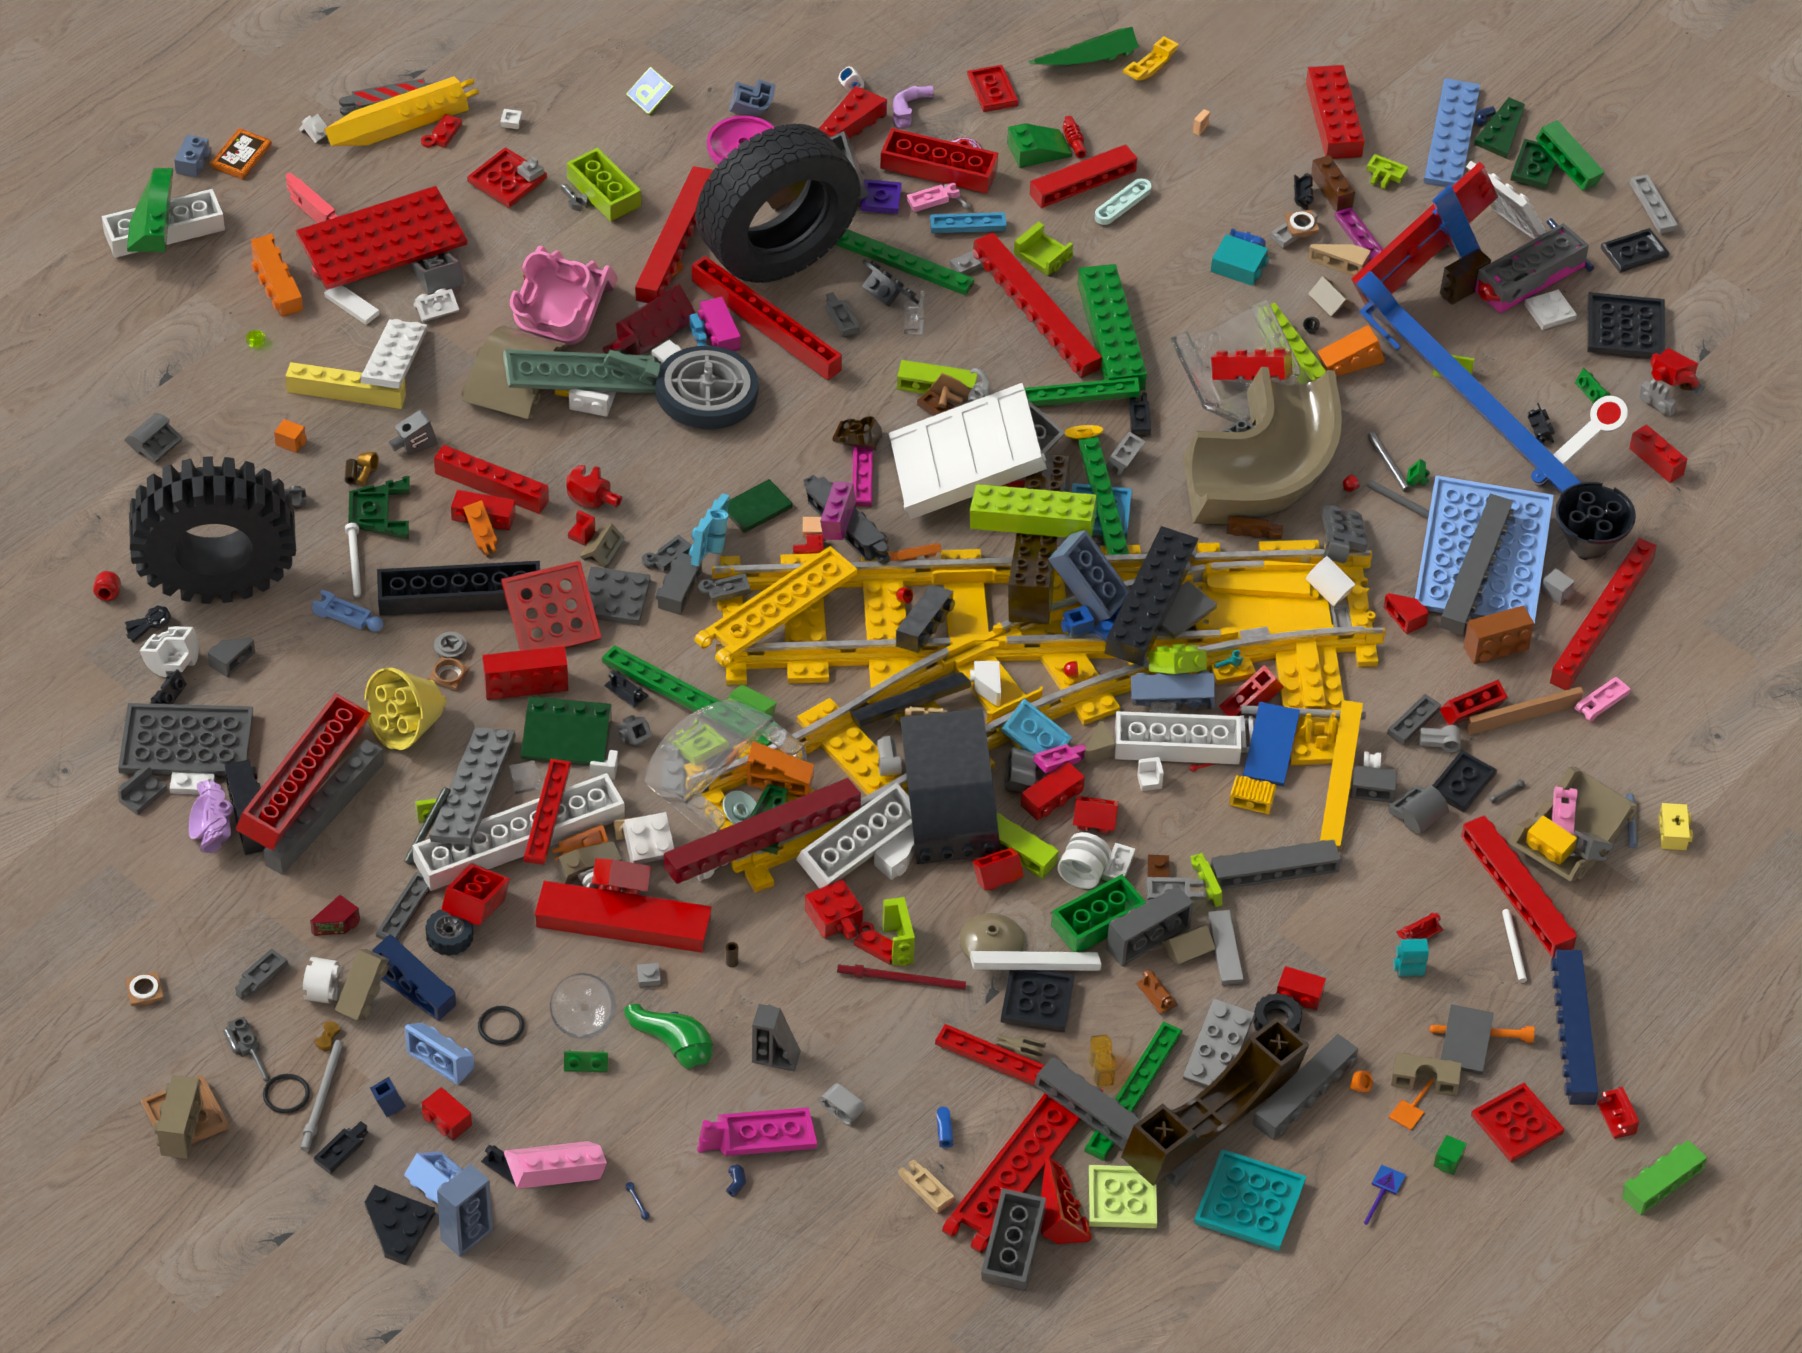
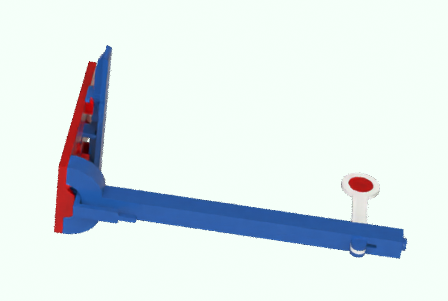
(1449, 223)

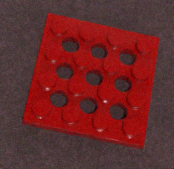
(552, 577)

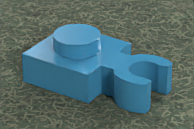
(697, 328)

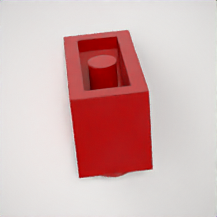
(1406, 612)

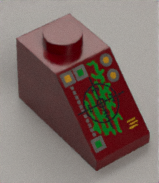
(335, 918)

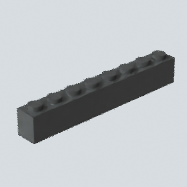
(1476, 564)
(325, 806)
(1095, 1108)

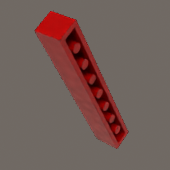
(1518, 885)

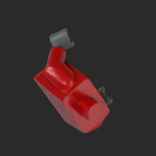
(1675, 370)

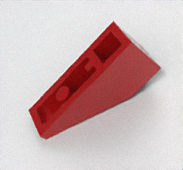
(1257, 689)

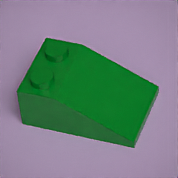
(1036, 144)

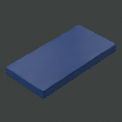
(1271, 743)

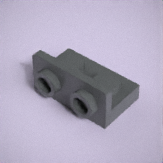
(141, 790)

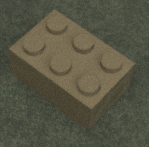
(178, 1116)

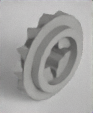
(454, 639)

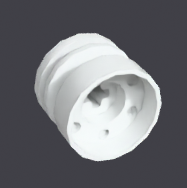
(1084, 860)

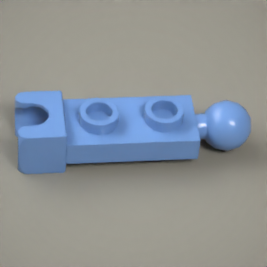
(345, 612)

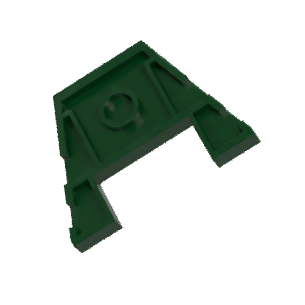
(370, 508)

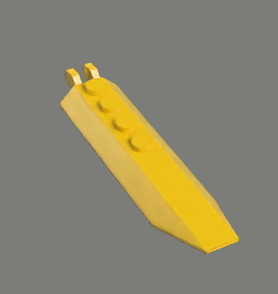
(401, 113)

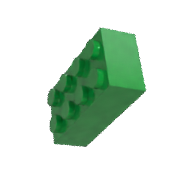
(1088, 917)

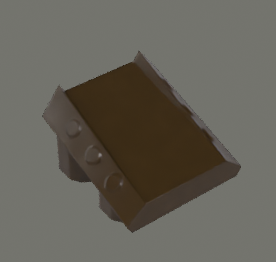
(859, 433)

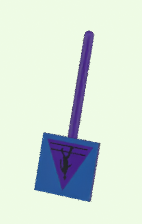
(1387, 1180)

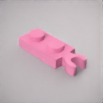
(932, 197)

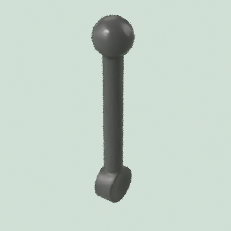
(1520, 783)

